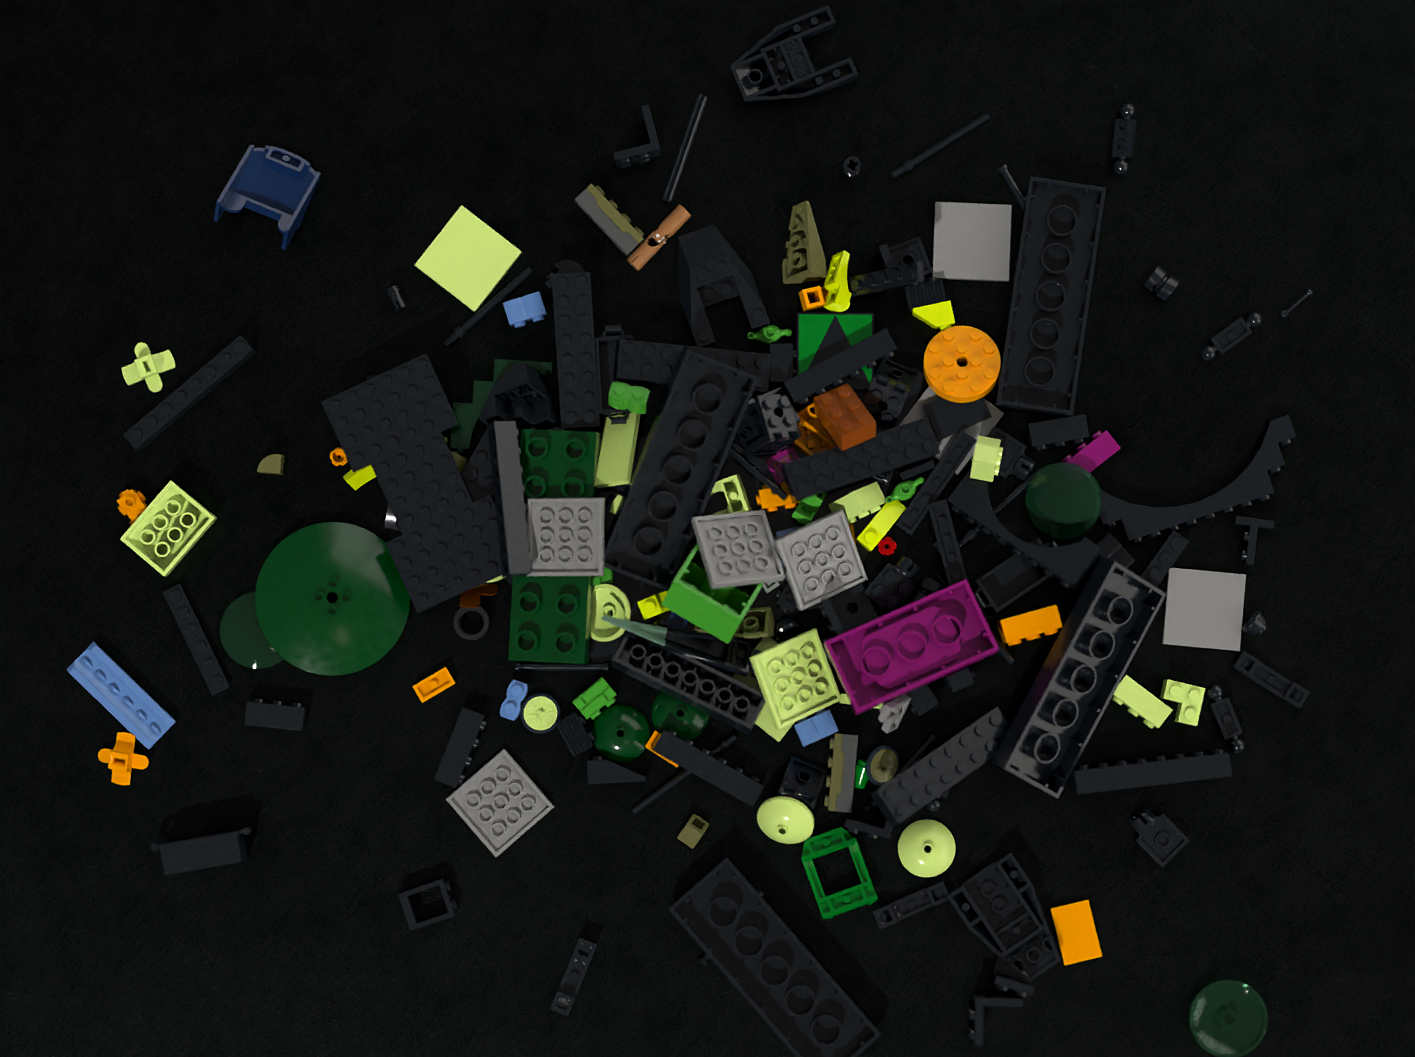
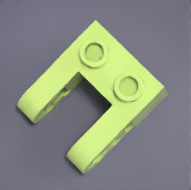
(734, 494)

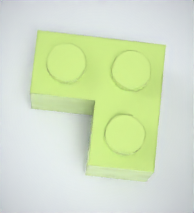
(986, 459)
(860, 502)
(1188, 698)

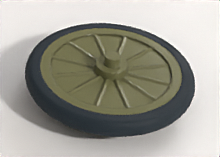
(882, 764)

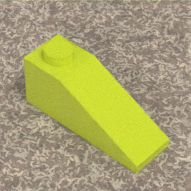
(880, 524)

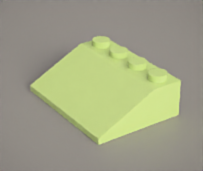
(168, 528)

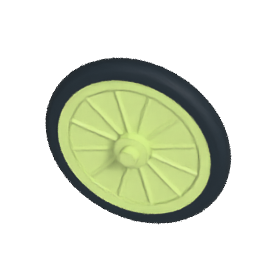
(540, 713)

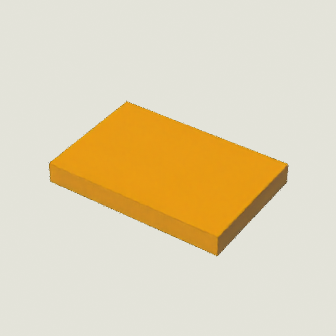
(1076, 932)

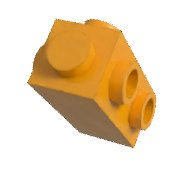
(771, 502)
(132, 504)

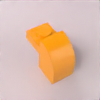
(813, 298)

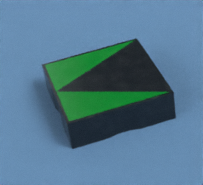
(827, 334)

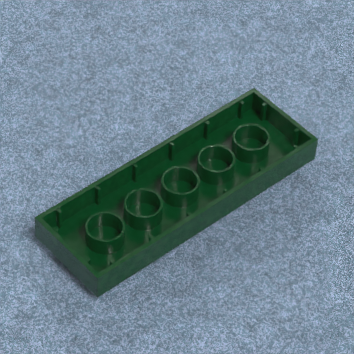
(554, 612)

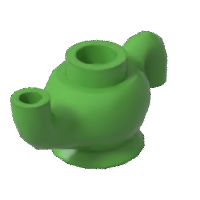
(769, 334)
(905, 489)

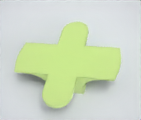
(148, 367)

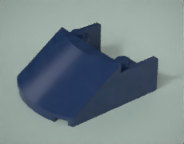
(272, 185)

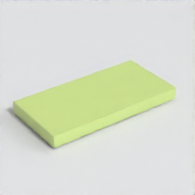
(617, 452)

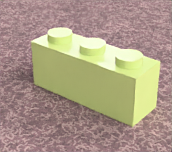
(1141, 702)

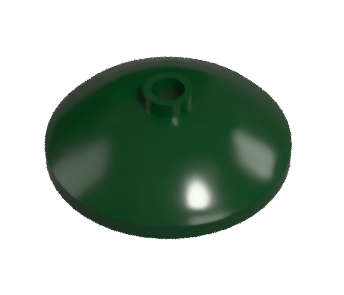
(665, 717)
(635, 733)

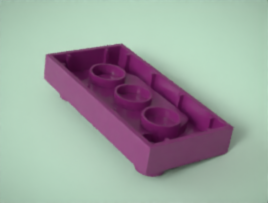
(911, 647)

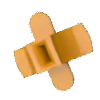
(122, 758)

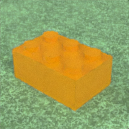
(1030, 625)

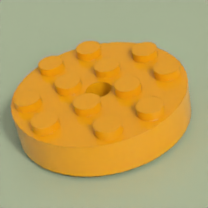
(966, 346)

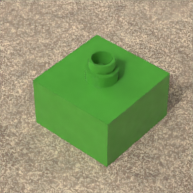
(713, 610)

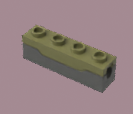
(610, 221)
(842, 772)

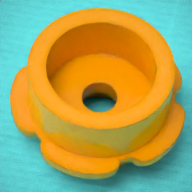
(334, 456)

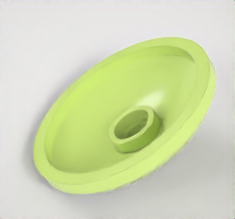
(604, 600)
(785, 820)
(912, 845)

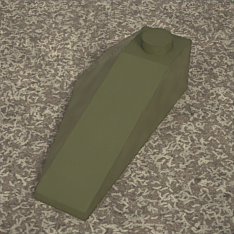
(805, 254)
(755, 624)

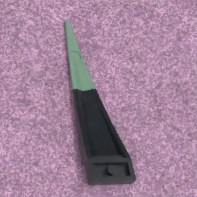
(697, 645)

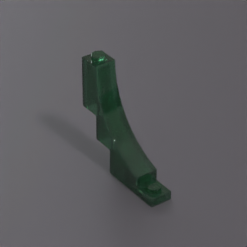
(469, 413)

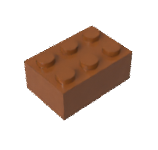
(844, 417)

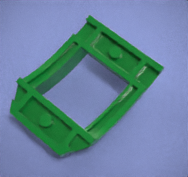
(846, 899)

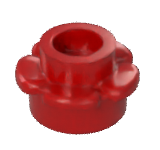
(887, 541)

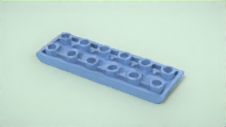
(121, 695)

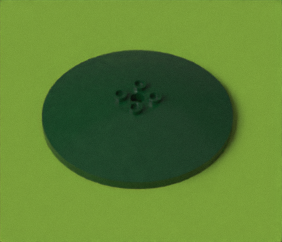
(322, 634)

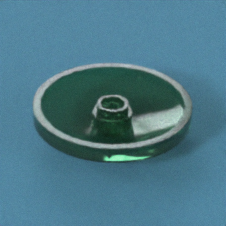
(1063, 500)
(243, 635)
(1228, 1018)

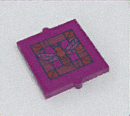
(776, 461)

